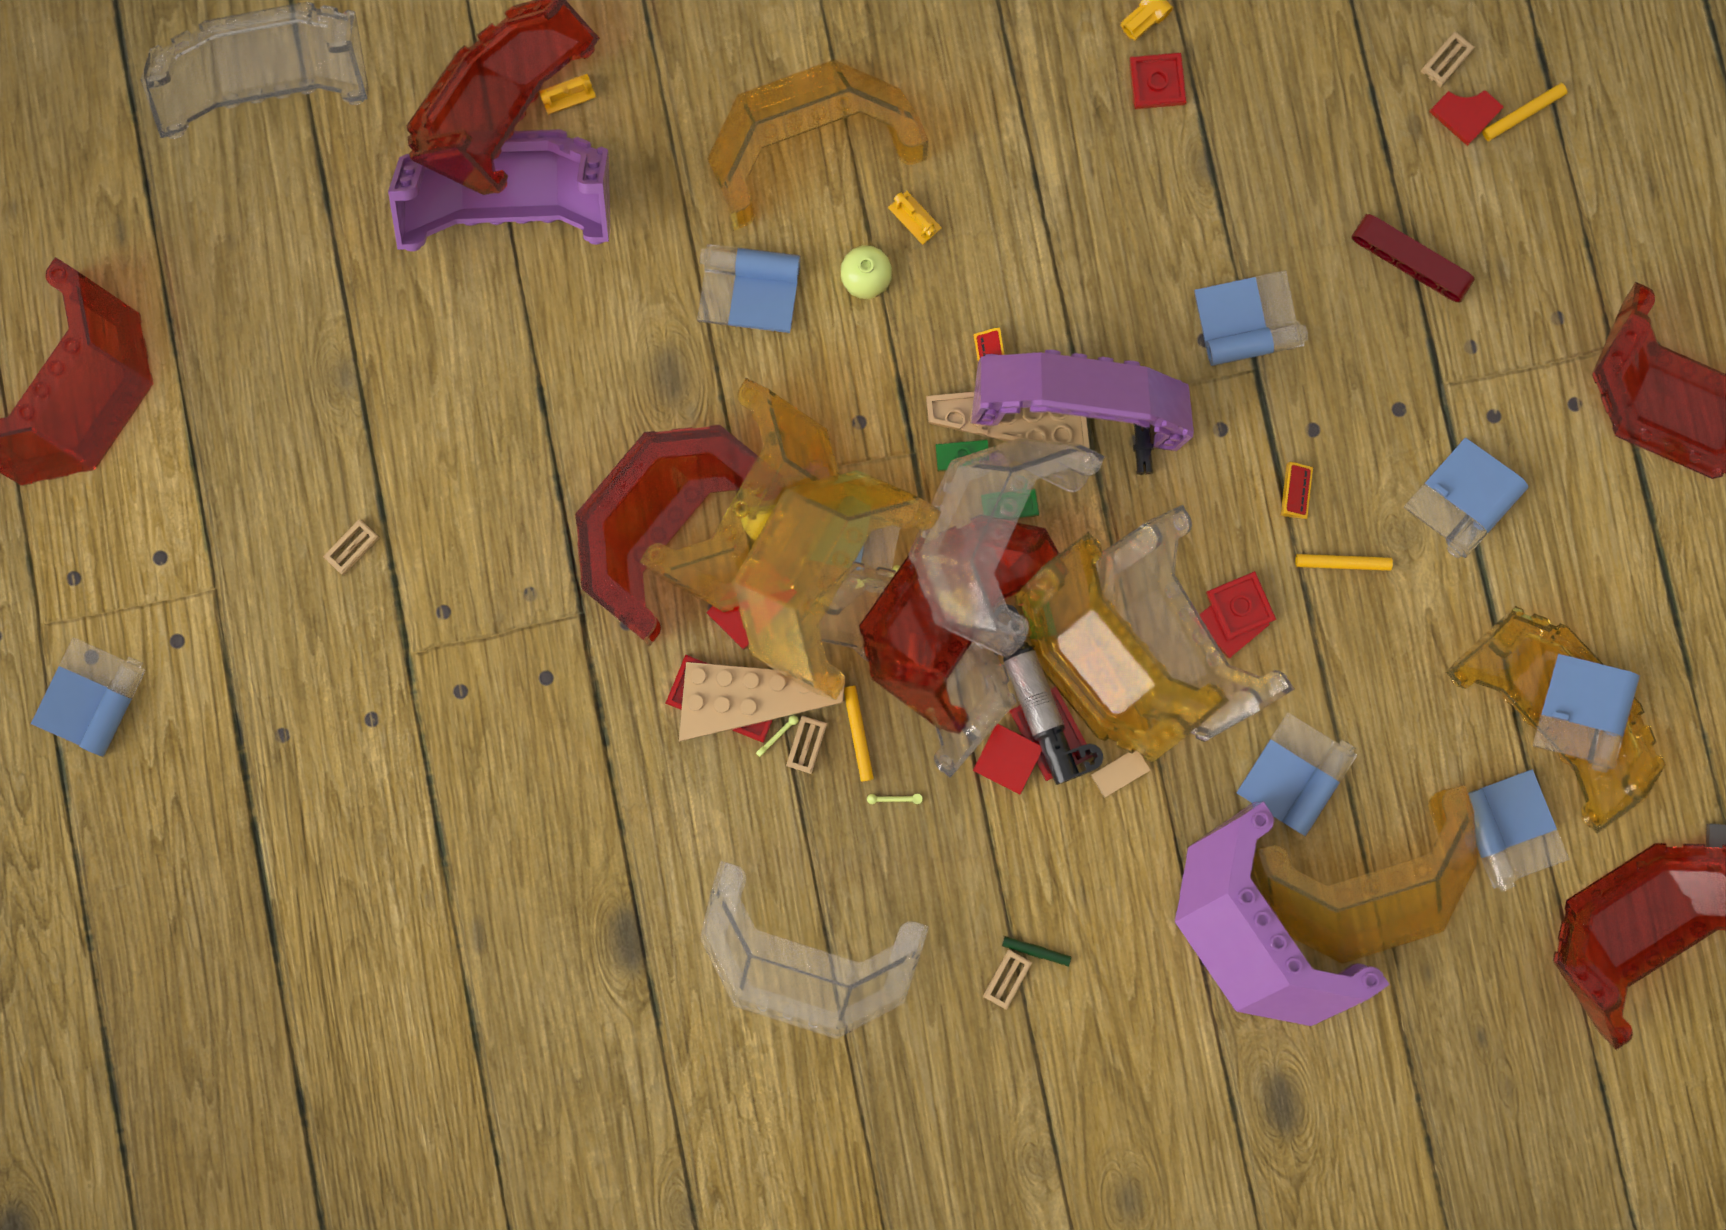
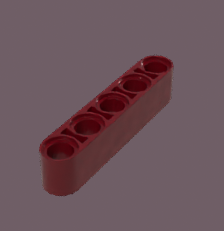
(1413, 258)

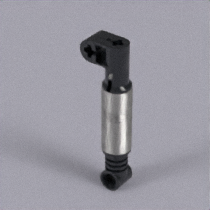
(1045, 717)

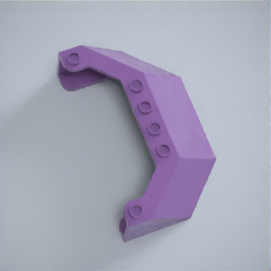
(546, 183)
(1083, 389)
(1244, 939)

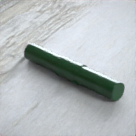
(1036, 951)

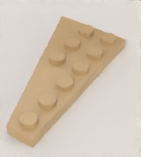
(955, 412)
(735, 697)

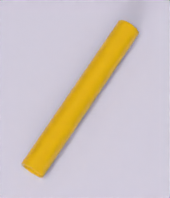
(1524, 112)
(1344, 562)
(858, 733)

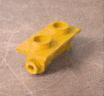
(567, 94)
(914, 217)

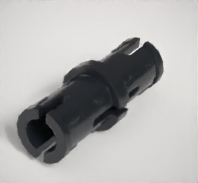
(1143, 450)

